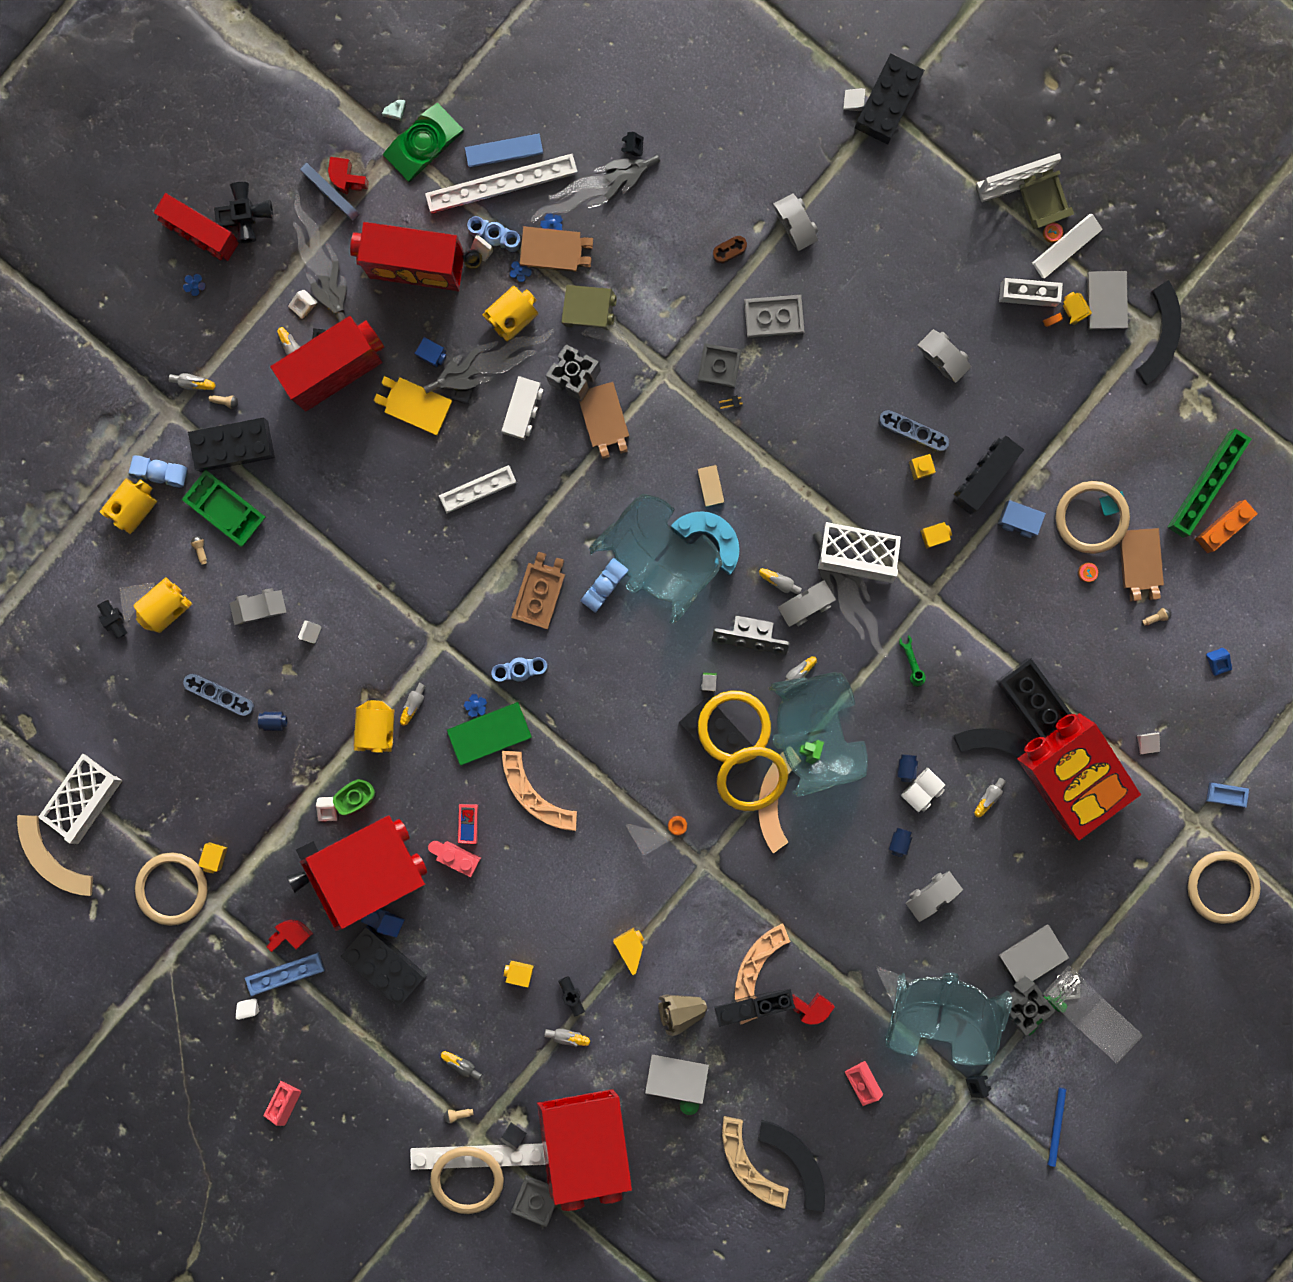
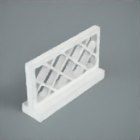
(1011, 179)
(852, 566)
(89, 811)

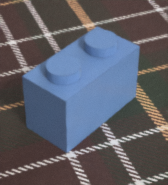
(1021, 518)

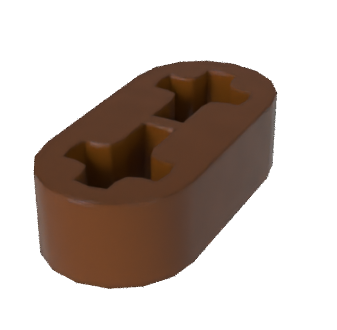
(727, 245)

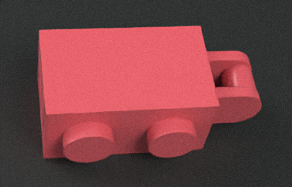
(455, 857)

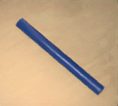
(1057, 1127)

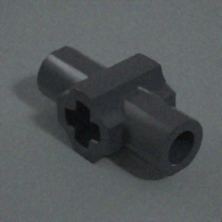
(112, 619)
(575, 1005)

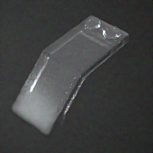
(1092, 1014)

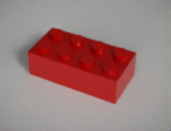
(196, 227)

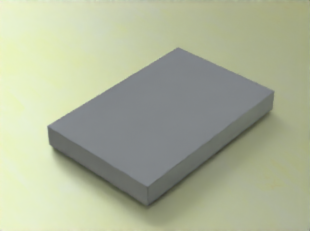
(1107, 300)
(774, 316)
(1034, 955)
(677, 1079)

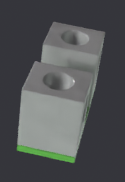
(709, 681)

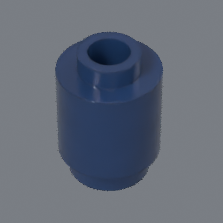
(272, 721)
(907, 768)
(900, 842)

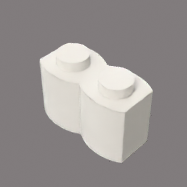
(923, 790)

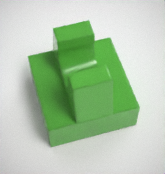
(812, 751)

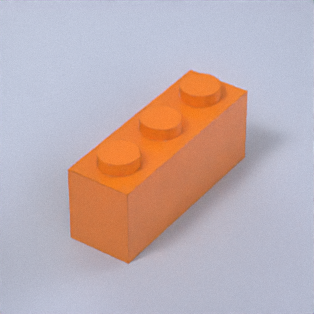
(1226, 526)

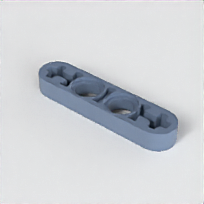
(329, 191)
(914, 428)
(219, 693)

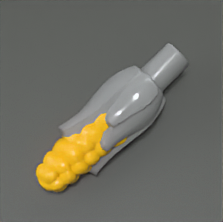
(287, 341)
(190, 381)
(781, 582)
(802, 669)
(412, 704)
(990, 797)
(567, 1037)

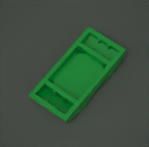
(422, 142)
(224, 508)

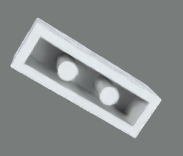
(1030, 292)
(522, 408)

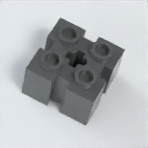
(582, 371)
(1028, 1006)

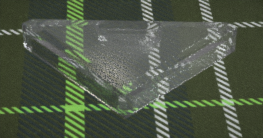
(613, 336)
(130, 595)
(648, 839)
(890, 981)

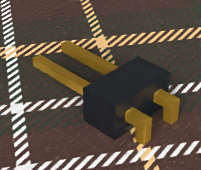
(735, 399)

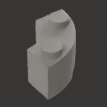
(796, 221)
(944, 355)
(806, 603)
(264, 605)
(927, 900)

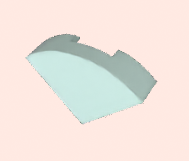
(394, 110)

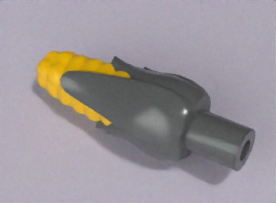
(461, 1065)

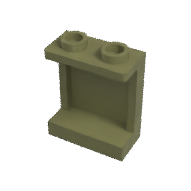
(1044, 199)
(588, 307)

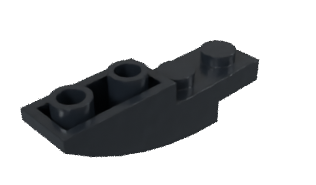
(754, 1006)

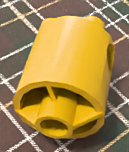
(511, 312)
(129, 504)
(161, 606)
(374, 727)

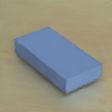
(1227, 794)

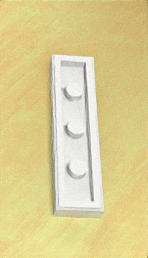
(1067, 246)
(477, 489)

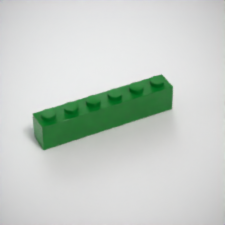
(1209, 483)

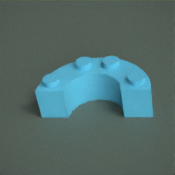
(715, 527)

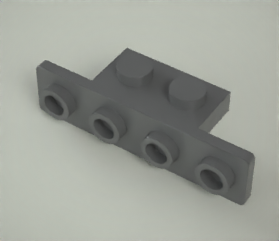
(751, 634)

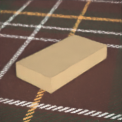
(710, 485)

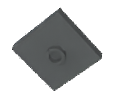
(719, 365)
(534, 1201)

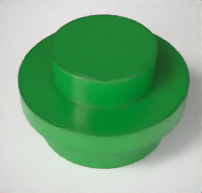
(689, 1108)

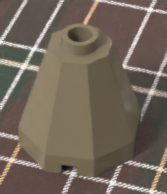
(680, 1012)

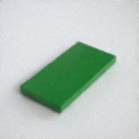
(489, 733)

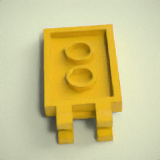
(413, 405)

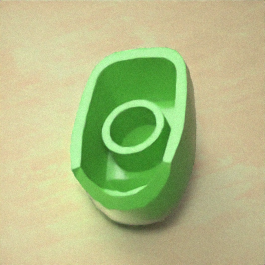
(354, 797)

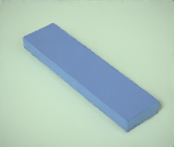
(504, 150)
(284, 974)

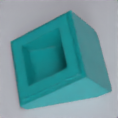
(1109, 505)

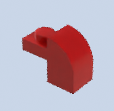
(341, 177)
(293, 931)
(816, 1011)

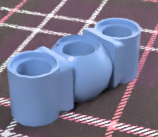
(487, 228)
(157, 471)
(604, 585)
(510, 669)

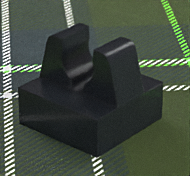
(634, 144)
(977, 1086)

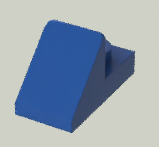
(384, 922)

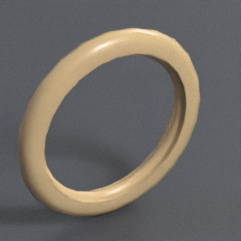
(1092, 486)
(1193, 891)
(140, 892)
(463, 1208)

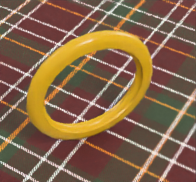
(724, 697)
(741, 754)

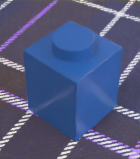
(431, 352)

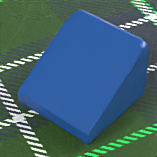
(1219, 661)

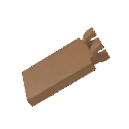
(554, 249)
(604, 418)
(1142, 563)
(539, 592)

